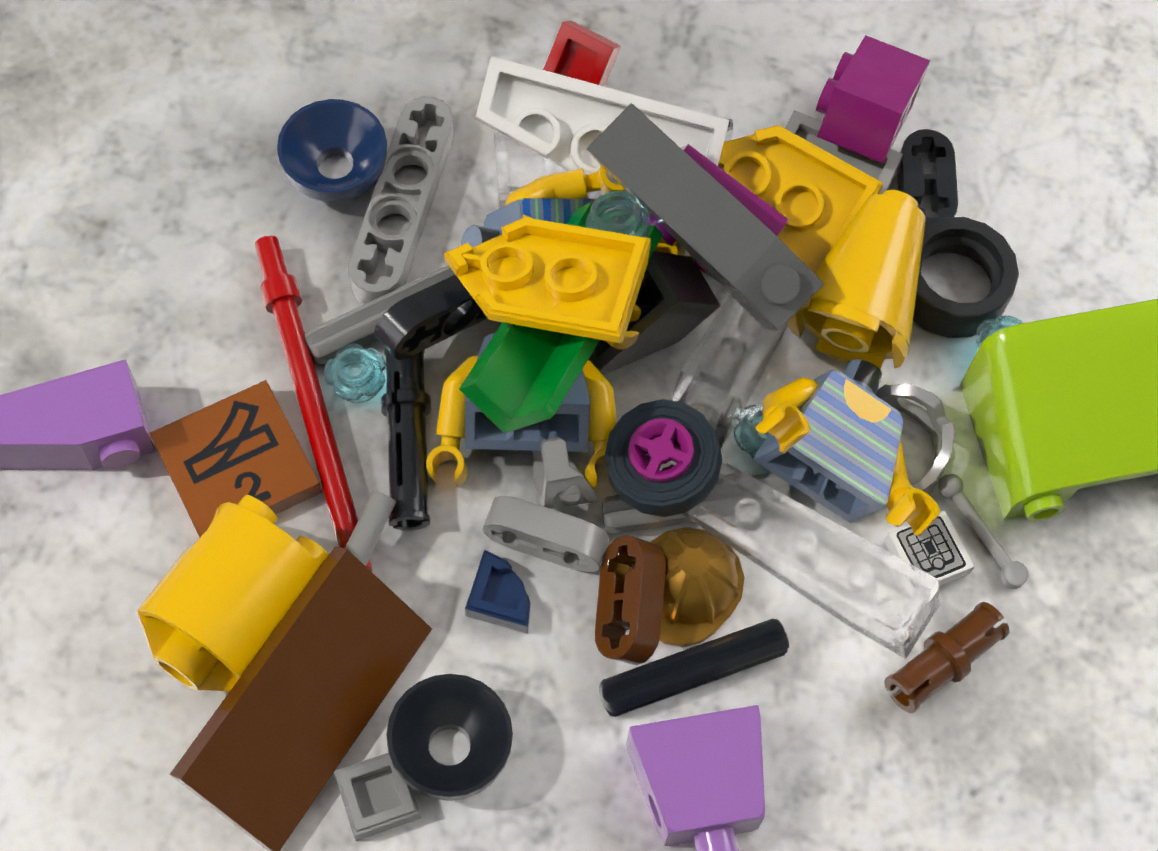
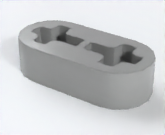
(546, 534)

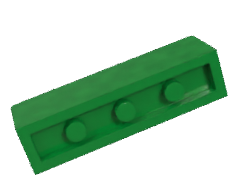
(530, 369)

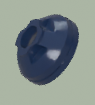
(330, 130)

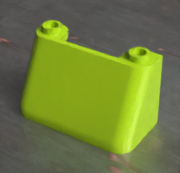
(1066, 405)

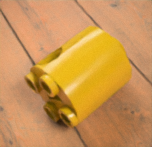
(226, 596)

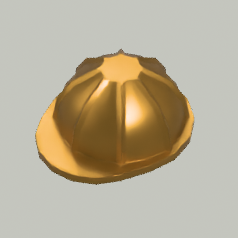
(700, 585)

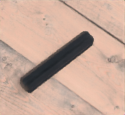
(693, 667)

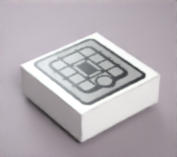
(934, 552)

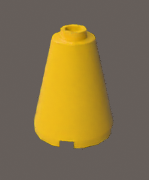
(868, 284)

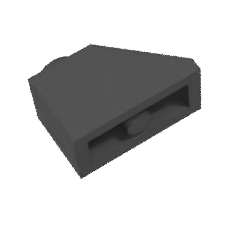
(672, 304)

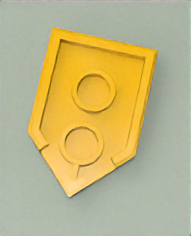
(802, 184)
(555, 277)

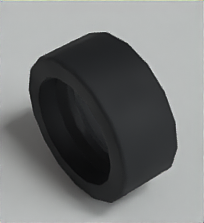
(984, 247)

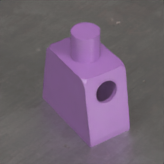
(702, 776)

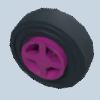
(652, 437)

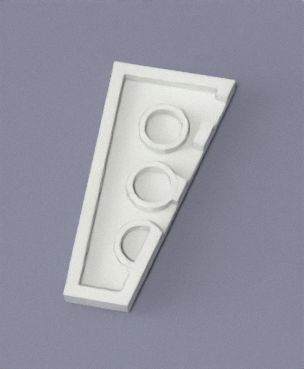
(565, 115)

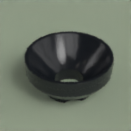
(453, 704)

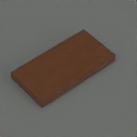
(302, 701)

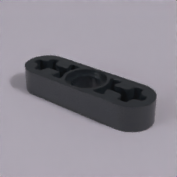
(427, 318)

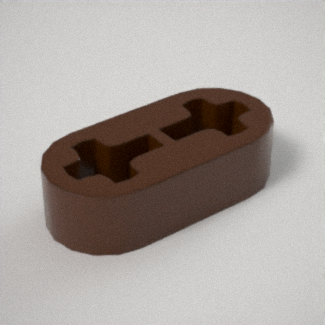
(630, 600)

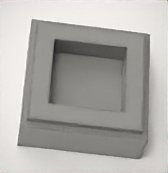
(375, 797)

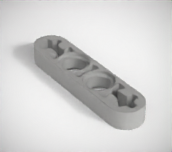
(396, 198)

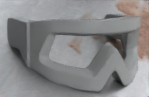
(932, 420)
(557, 472)

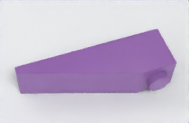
(75, 422)

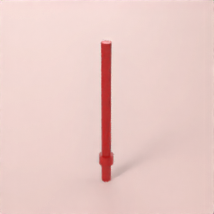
(283, 299)

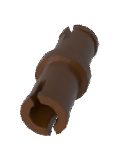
(946, 657)

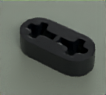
(940, 183)

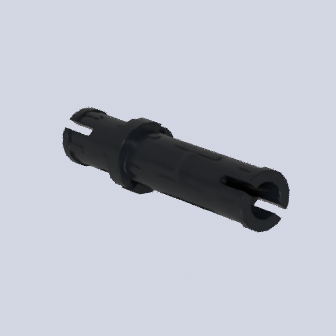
(406, 412)

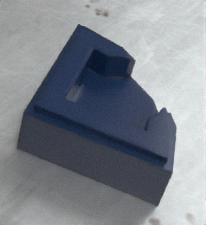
(498, 595)

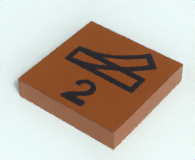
(235, 452)

